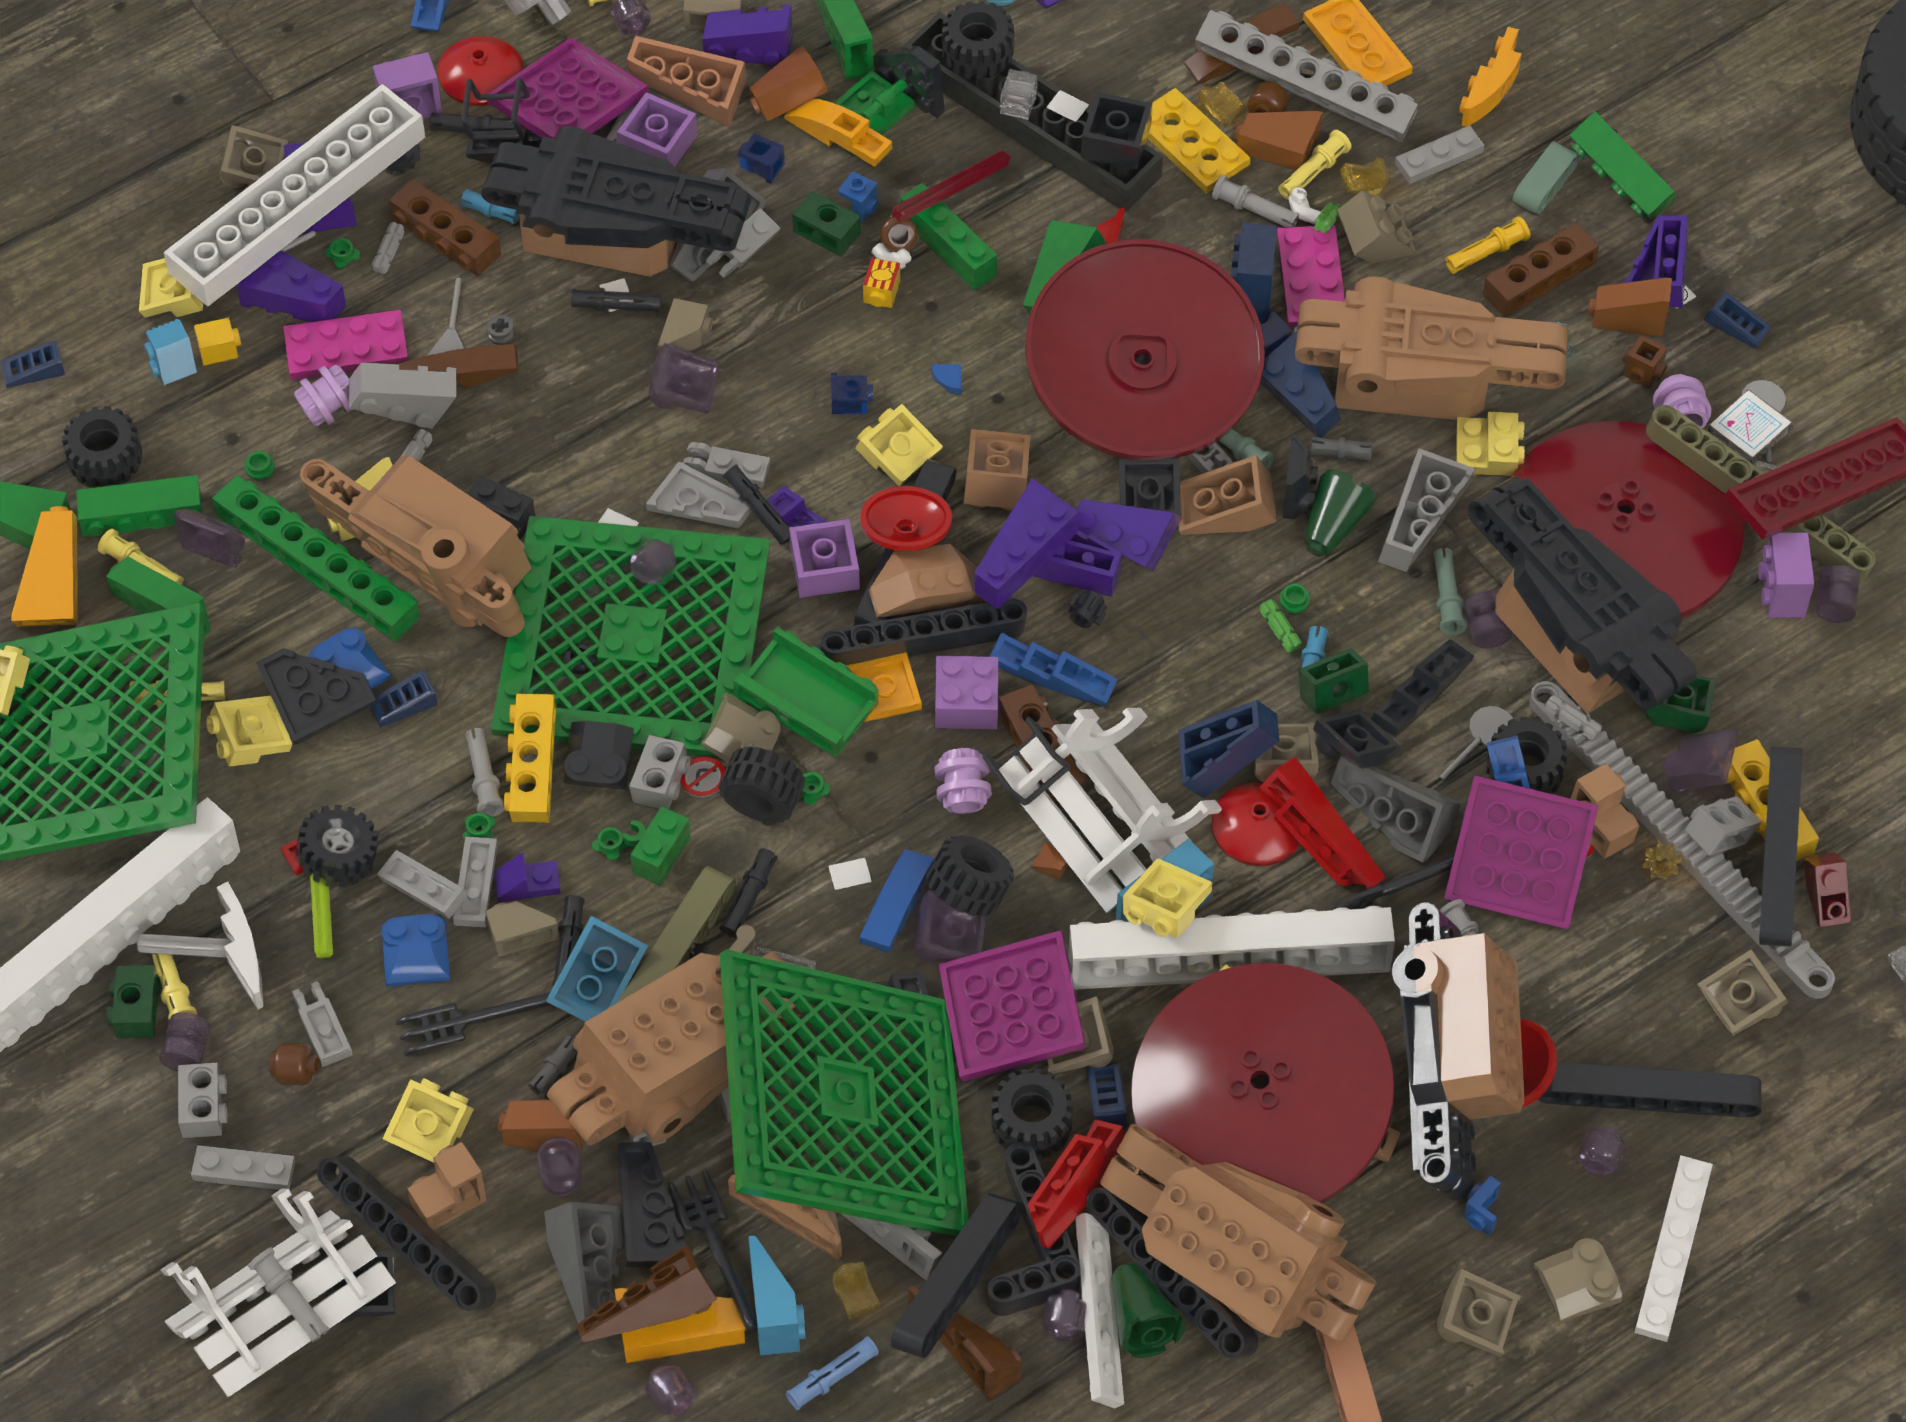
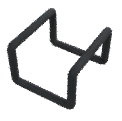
(470, 86)
(995, 766)

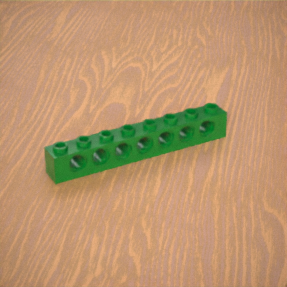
(391, 620)

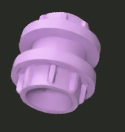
(324, 395)
(1686, 396)
(963, 787)

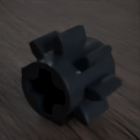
(1087, 609)

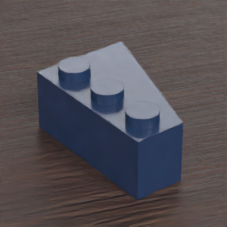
(1254, 265)
(1300, 388)
(1225, 745)

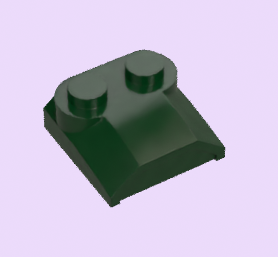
(1687, 708)

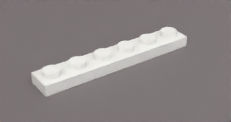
(1673, 1248)
(1100, 1316)

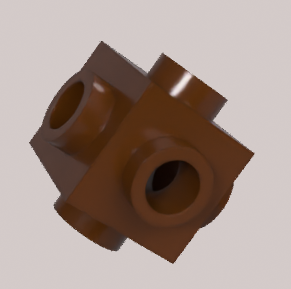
(1645, 361)

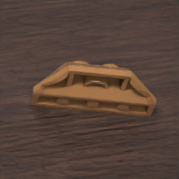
(924, 582)
(809, 1223)

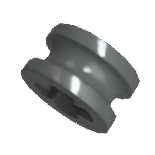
(492, 328)

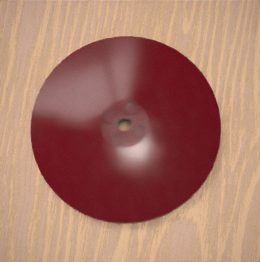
(1151, 303)
(1680, 525)
(1324, 1064)

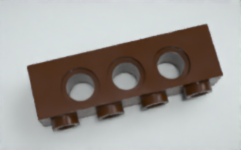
(444, 227)
(1540, 270)
(1026, 703)

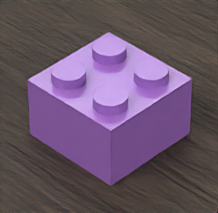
(412, 81)
(659, 129)
(824, 558)
(1786, 575)
(966, 692)

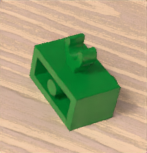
(658, 845)

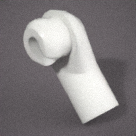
(1299, 204)
(883, 253)

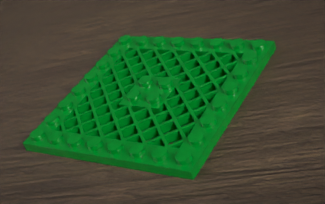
(630, 632)
(87, 735)
(842, 1095)

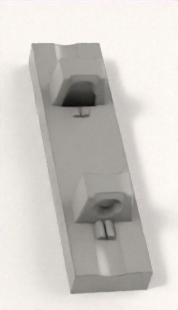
(917, 1255)

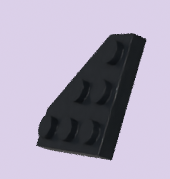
(920, 73)
(313, 692)

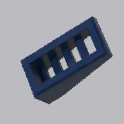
(1743, 314)
(41, 372)
(417, 704)
(1110, 1113)

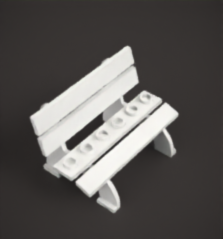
(1113, 779)
(248, 1285)

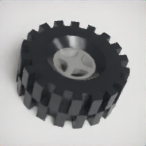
(332, 830)

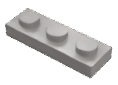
(1439, 154)
(476, 879)
(422, 884)
(243, 1168)

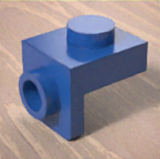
(861, 193)
(1479, 1201)

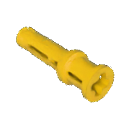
(1498, 240)

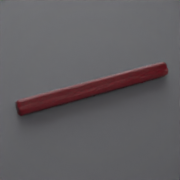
(951, 186)

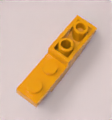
(1492, 81)
(840, 125)

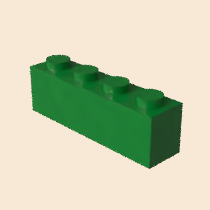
(1622, 166)
(954, 242)
(136, 505)

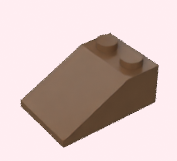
(996, 469)
(1228, 499)

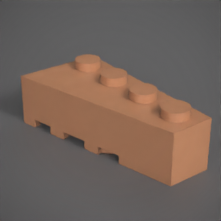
(690, 76)

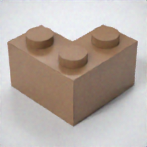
(1613, 824)
(450, 1190)

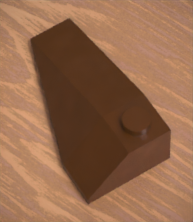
(671, 1293)
(979, 1354)

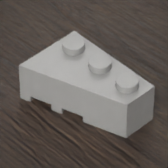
(402, 394)

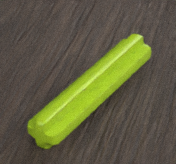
(321, 918)

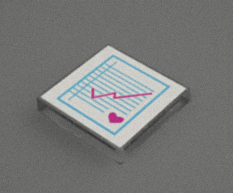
(1750, 426)

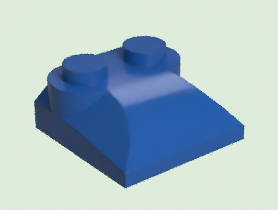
(351, 651)
(415, 950)

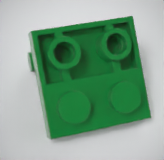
(878, 101)

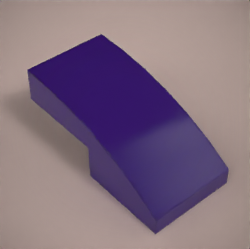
(793, 508)

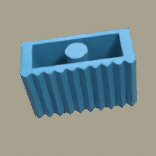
(169, 352)

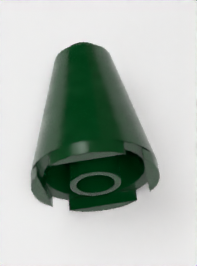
(1336, 511)
(1143, 1313)

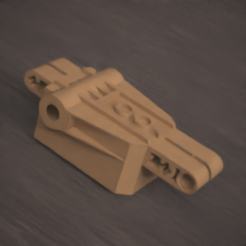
(1424, 350)
(431, 537)
(652, 1056)
(1241, 1237)

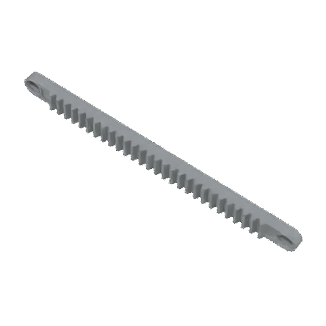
(1669, 827)

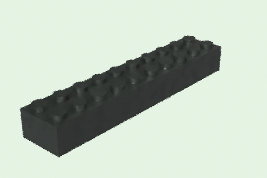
(1045, 131)

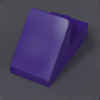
(526, 881)

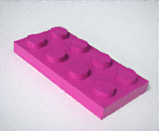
(1308, 268)
(345, 343)

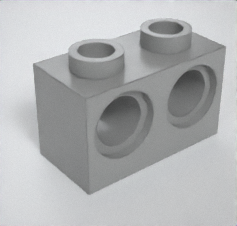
(653, 772)
(1722, 825)
(197, 1100)

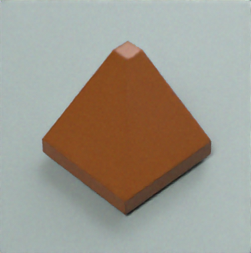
(1050, 862)

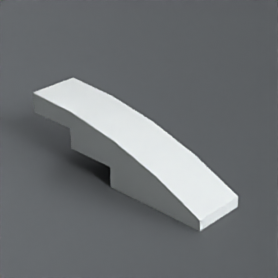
(241, 951)

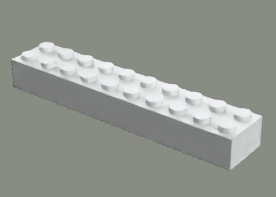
(294, 195)
(112, 918)
(1311, 939)

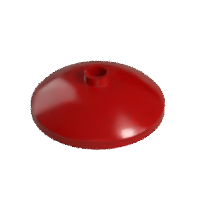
(479, 58)
(906, 518)
(1249, 836)
(1538, 1060)

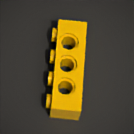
(1753, 762)
(535, 804)

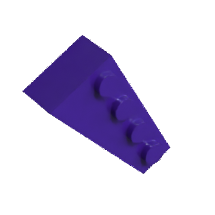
(1025, 543)

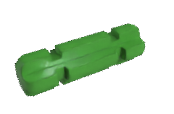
(1327, 217)
(1280, 626)

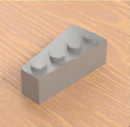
(1426, 501)

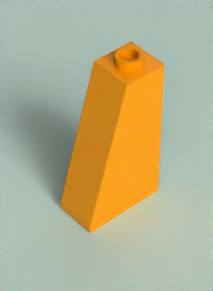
(51, 574)
(707, 1330)

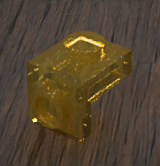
(1220, 103)
(1365, 178)
(855, 1290)

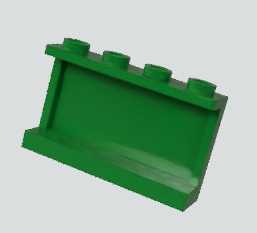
(808, 692)

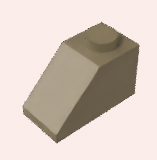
(686, 325)
(519, 927)

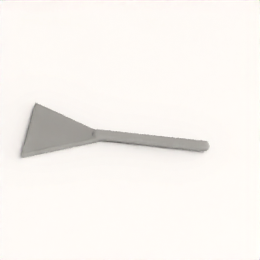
(450, 339)

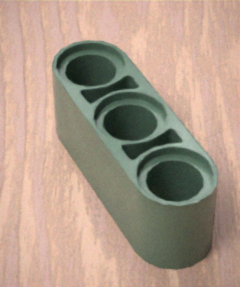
(1545, 178)

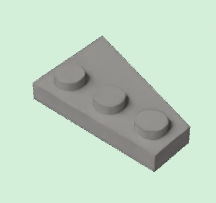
(698, 497)

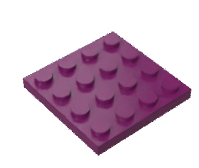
(570, 89)
(1521, 852)
(1012, 1006)

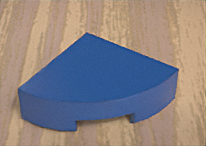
(948, 376)

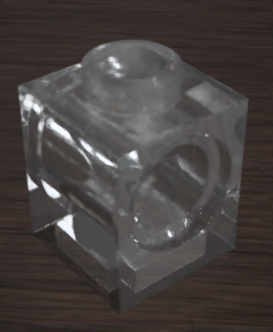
(1018, 94)

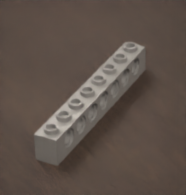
(1313, 89)

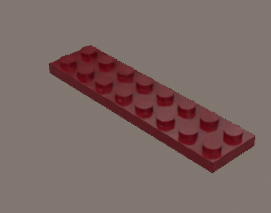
(1822, 479)

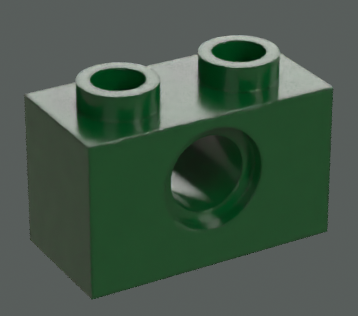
(826, 223)
(1333, 680)
(139, 1018)

